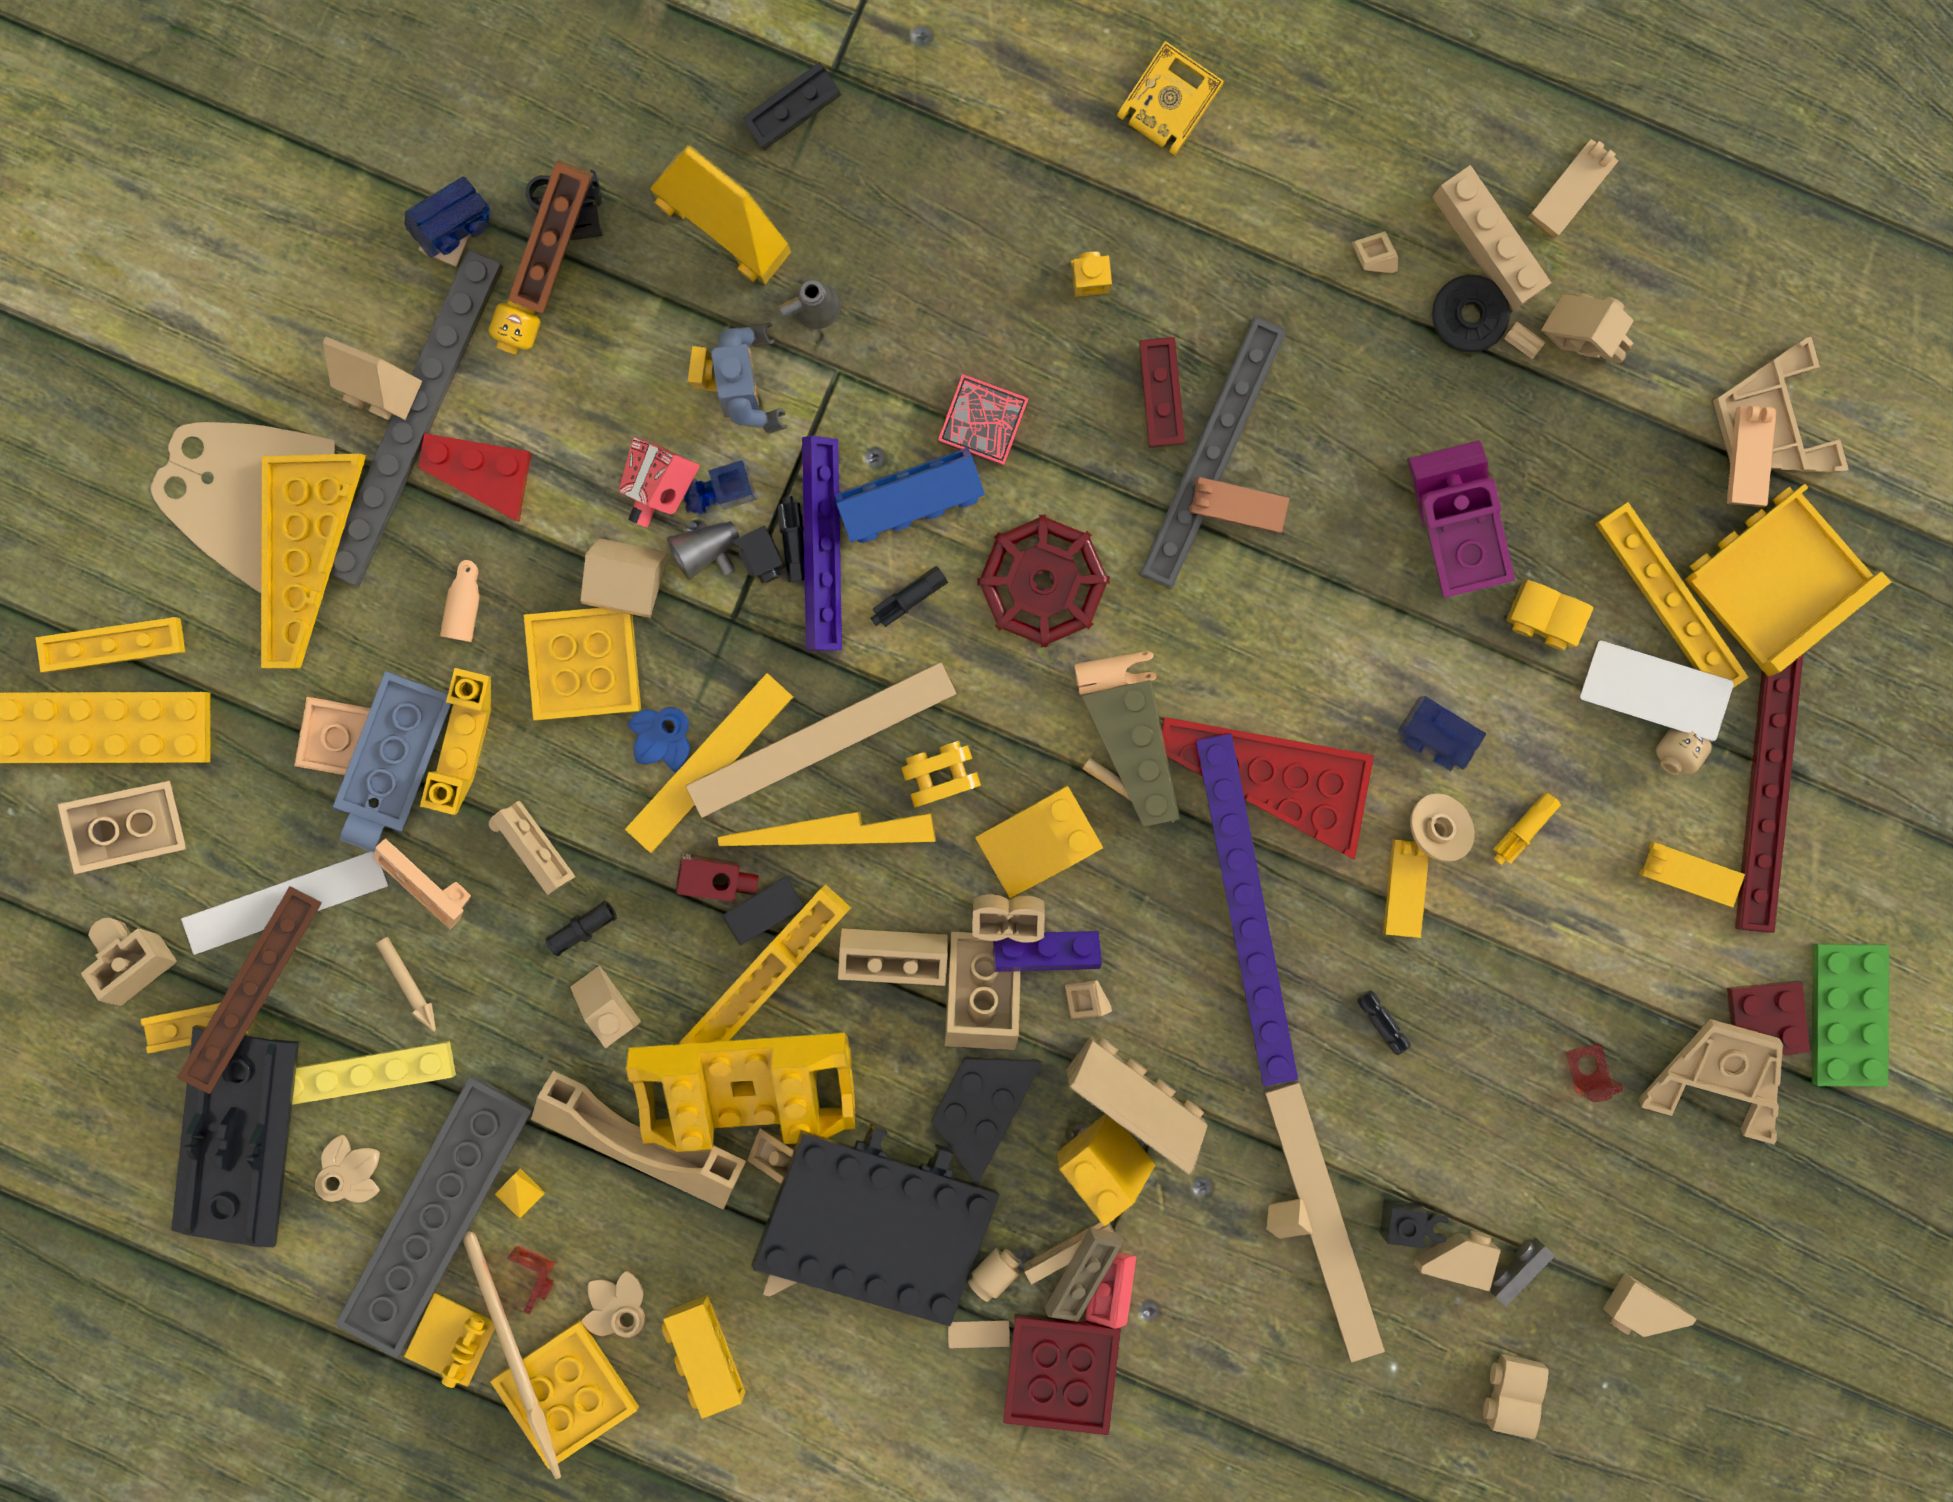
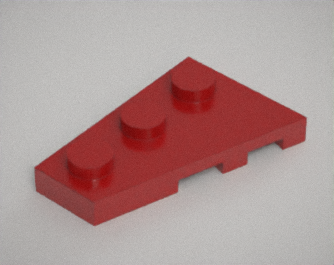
(481, 470)

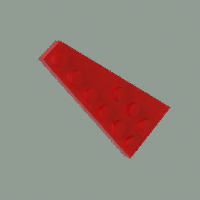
(1295, 781)

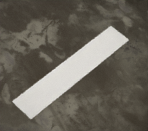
(253, 911)

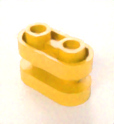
(951, 756)

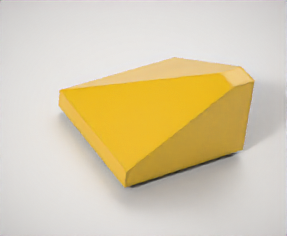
(519, 1193)

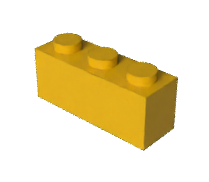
(703, 1357)

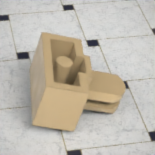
(1590, 327)
(124, 961)

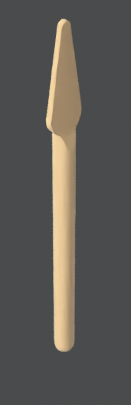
(534, 1413)

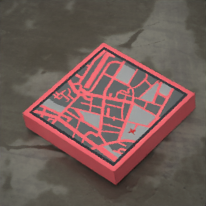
(983, 419)

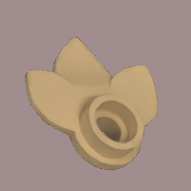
(351, 1169)
(611, 1302)

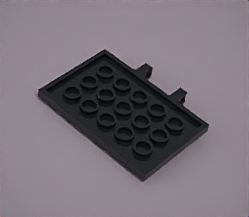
(876, 1226)

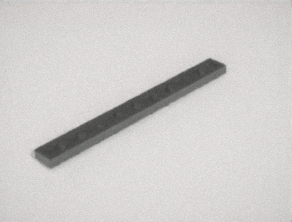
(405, 437)

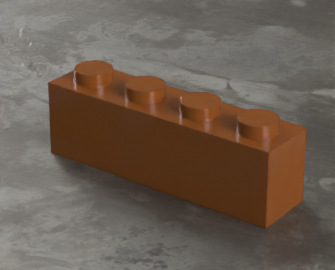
(550, 236)

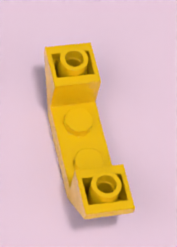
(462, 742)

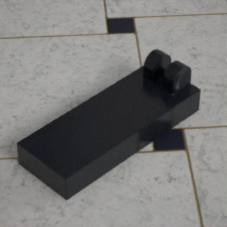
(792, 106)

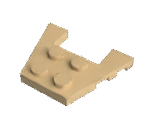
(1768, 389)
(1730, 1064)

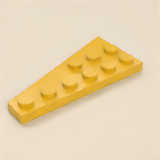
(301, 528)

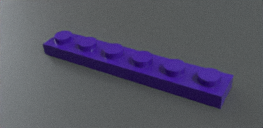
(821, 544)

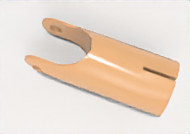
(461, 604)
(1110, 672)

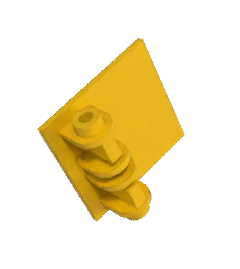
(450, 1340)

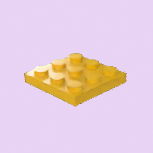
(581, 663)
(573, 1388)

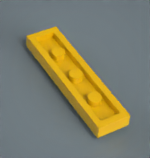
(110, 645)

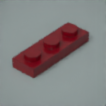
(1161, 392)

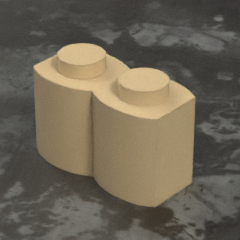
(1016, 918)
(1516, 1396)

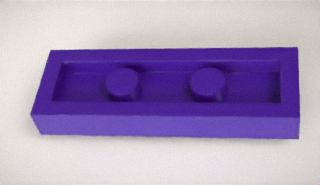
(1054, 952)

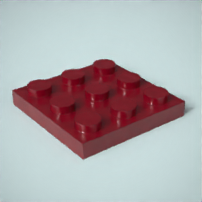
(1061, 1374)

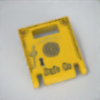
(1166, 102)

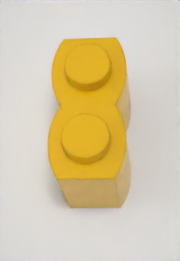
(1549, 614)

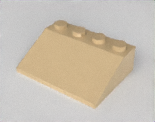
(1138, 1102)

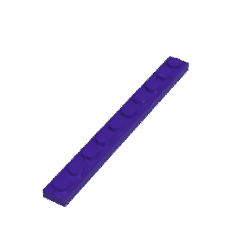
(1246, 909)

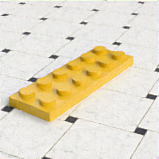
(105, 727)

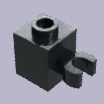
(1408, 1224)

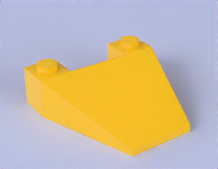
(723, 211)

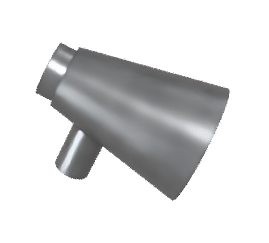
(814, 312)
(702, 546)

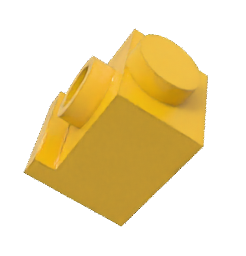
(1091, 274)

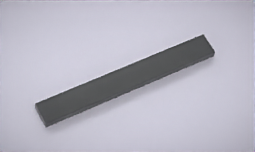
(1213, 449)

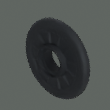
(1448, 313)

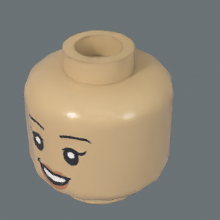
(1682, 752)

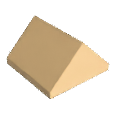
(622, 577)

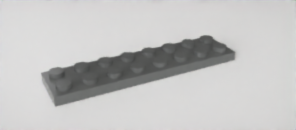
(434, 1216)

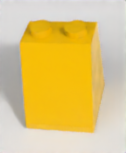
(1106, 1167)

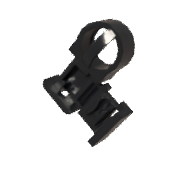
(588, 213)

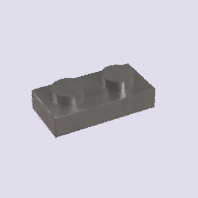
(1512, 1279)

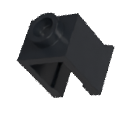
(760, 555)

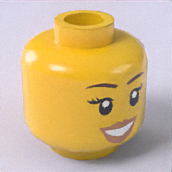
(514, 327)

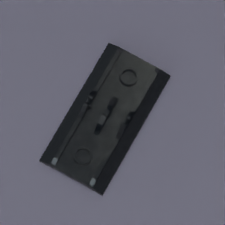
(237, 1146)

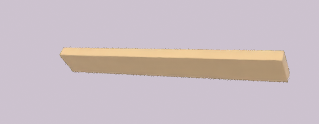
(821, 739)
(1329, 1232)

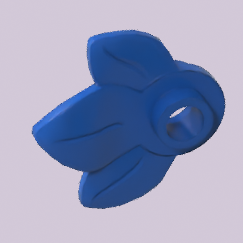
(657, 741)

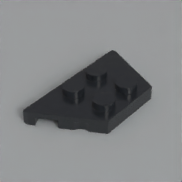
(982, 1107)

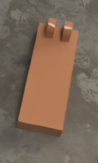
(1239, 505)

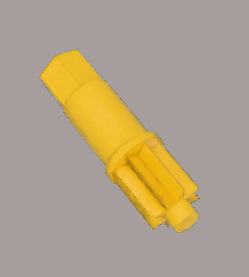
(1525, 829)

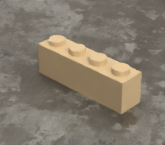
(1490, 237)

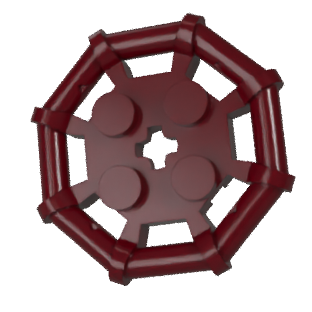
(1052, 599)

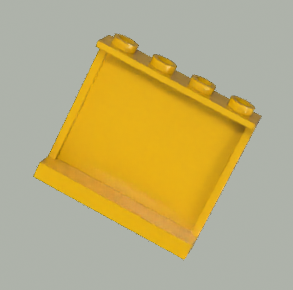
(1783, 581)

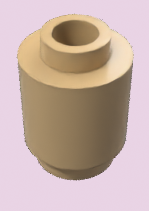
(994, 1274)

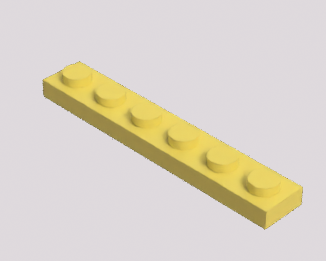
(373, 1072)

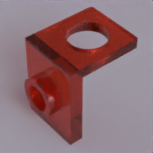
(1597, 1085)
(539, 1264)

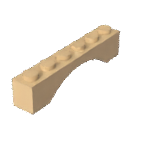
(578, 1114)

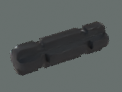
(1383, 1022)

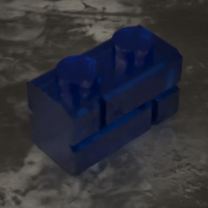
(448, 217)
(1441, 734)

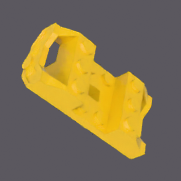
(740, 1086)

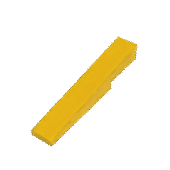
(838, 830)
(770, 968)

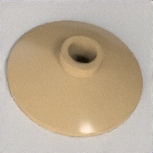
(1450, 820)

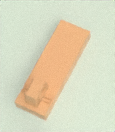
(444, 904)

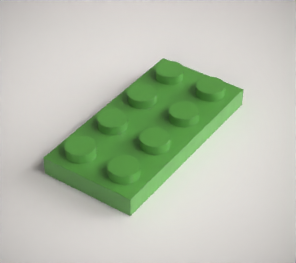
(1850, 1015)

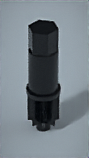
(792, 536)
(908, 597)

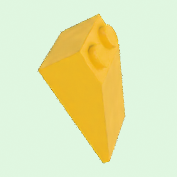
(1039, 841)

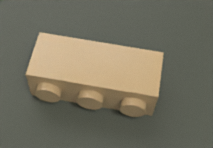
(893, 957)

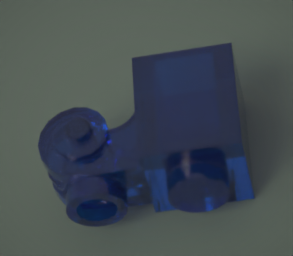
(728, 488)

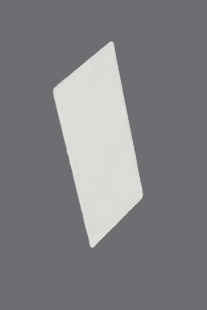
(1657, 690)

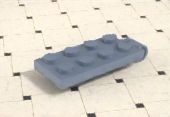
(390, 758)

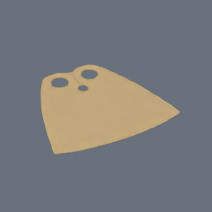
(227, 513)

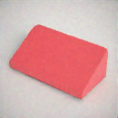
(1113, 1296)

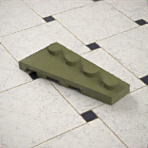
(1135, 741)

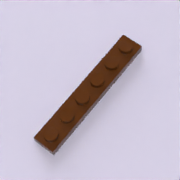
(249, 990)

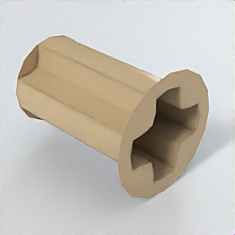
(1524, 340)

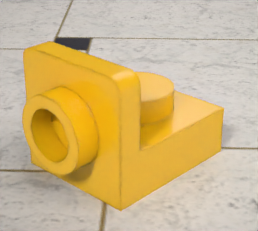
(701, 370)

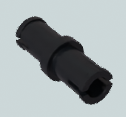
(581, 928)

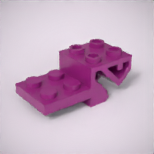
(1461, 518)

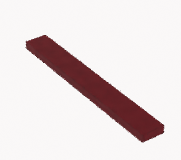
(1768, 799)

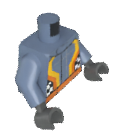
(737, 379)

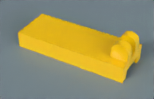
(1692, 874)
(1406, 889)
(175, 1028)

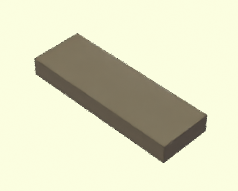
(1084, 1274)

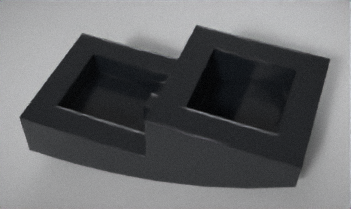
(763, 911)

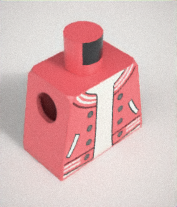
(655, 480)

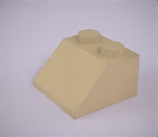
(369, 380)

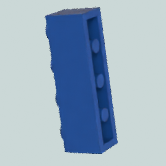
(909, 496)

